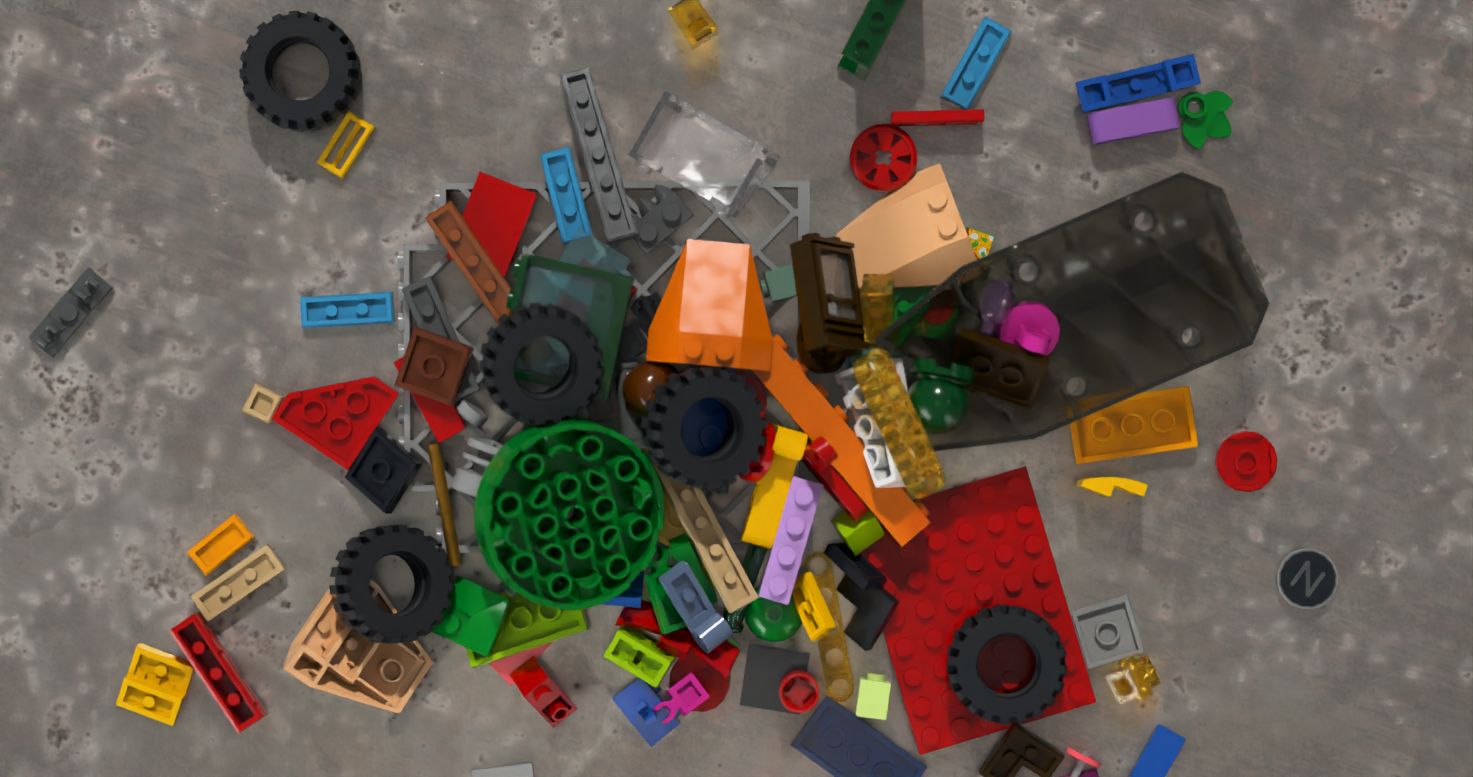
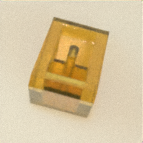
(693, 22)

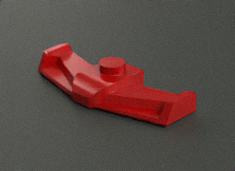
(678, 641)

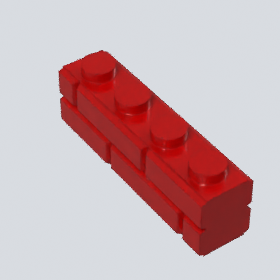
(218, 672)

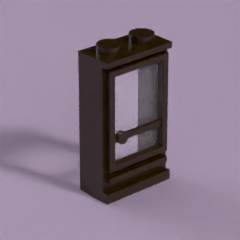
(828, 295)

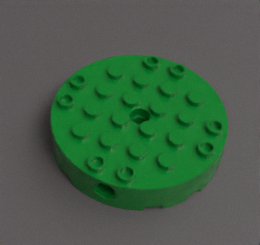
(526, 505)

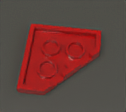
(337, 416)

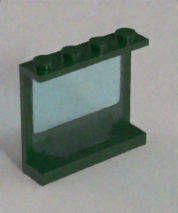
(589, 293)

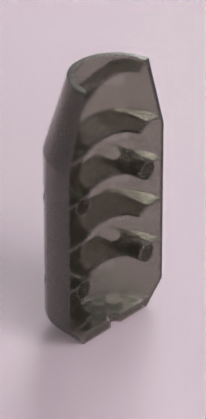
(1118, 304)

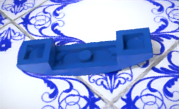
(1138, 83)

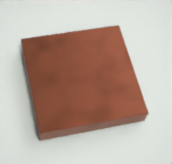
(434, 366)

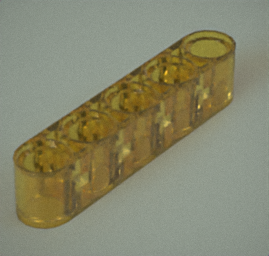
(900, 408)
(835, 640)

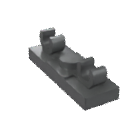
(70, 312)

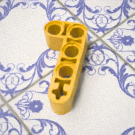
(772, 490)

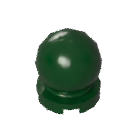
(940, 395)

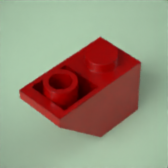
(543, 691)

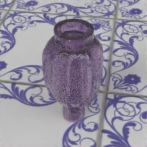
(996, 305)

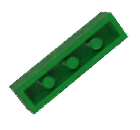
(682, 549)

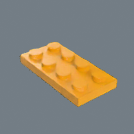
(1136, 426)

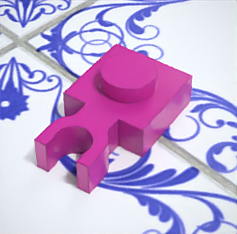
(683, 696)

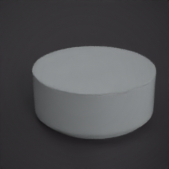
(472, 413)

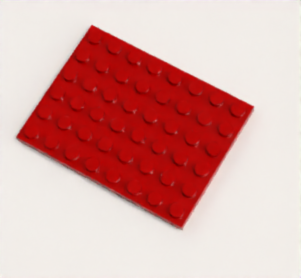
(975, 554)

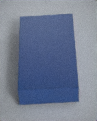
(1158, 753)

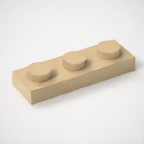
(238, 582)

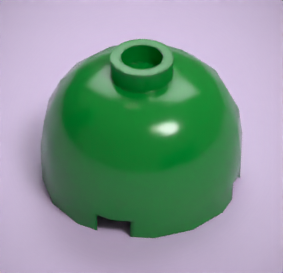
(772, 619)

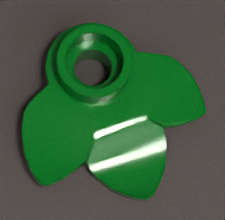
(1208, 120)

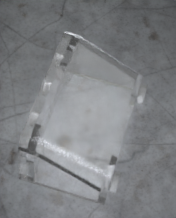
(702, 155)

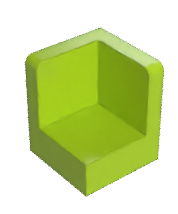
(858, 534)

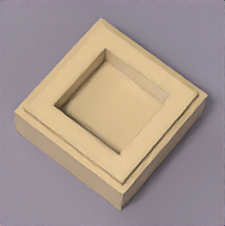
(262, 403)

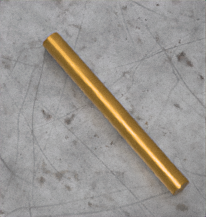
(444, 504)

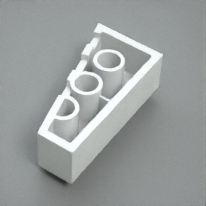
(876, 451)

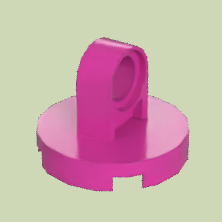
(1030, 327)

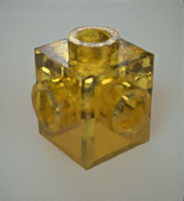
(1133, 679)

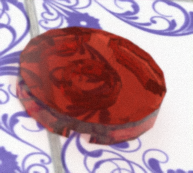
(707, 675)

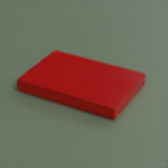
(498, 217)

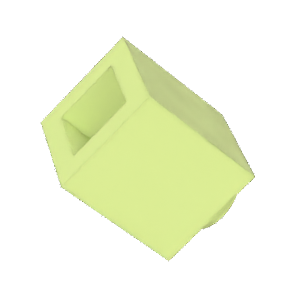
(873, 696)

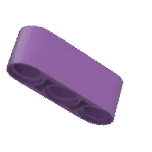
(1133, 121)

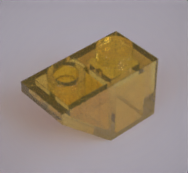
(877, 304)

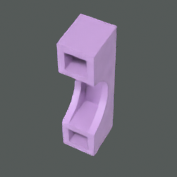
(790, 540)

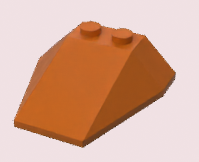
(712, 311)

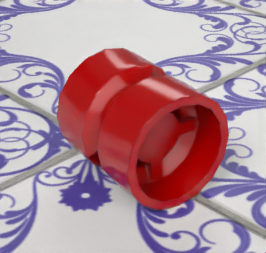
(799, 691)

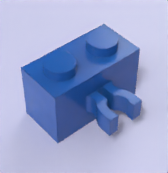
(637, 703)

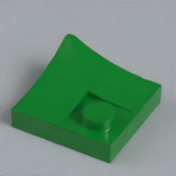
(473, 617)

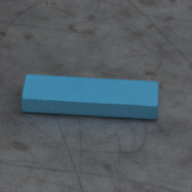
(975, 64)
(565, 193)
(347, 309)

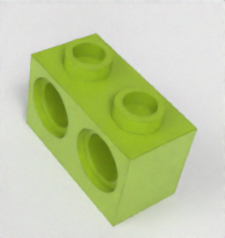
(639, 655)

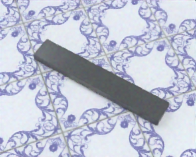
(599, 156)

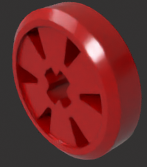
(883, 138)

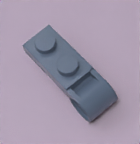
(694, 607)

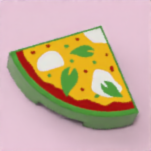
(980, 242)

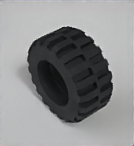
(265, 49)
(574, 388)
(742, 432)
(429, 575)
(1048, 672)

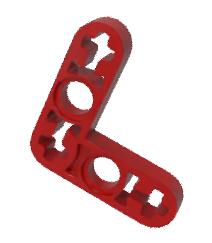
(818, 460)

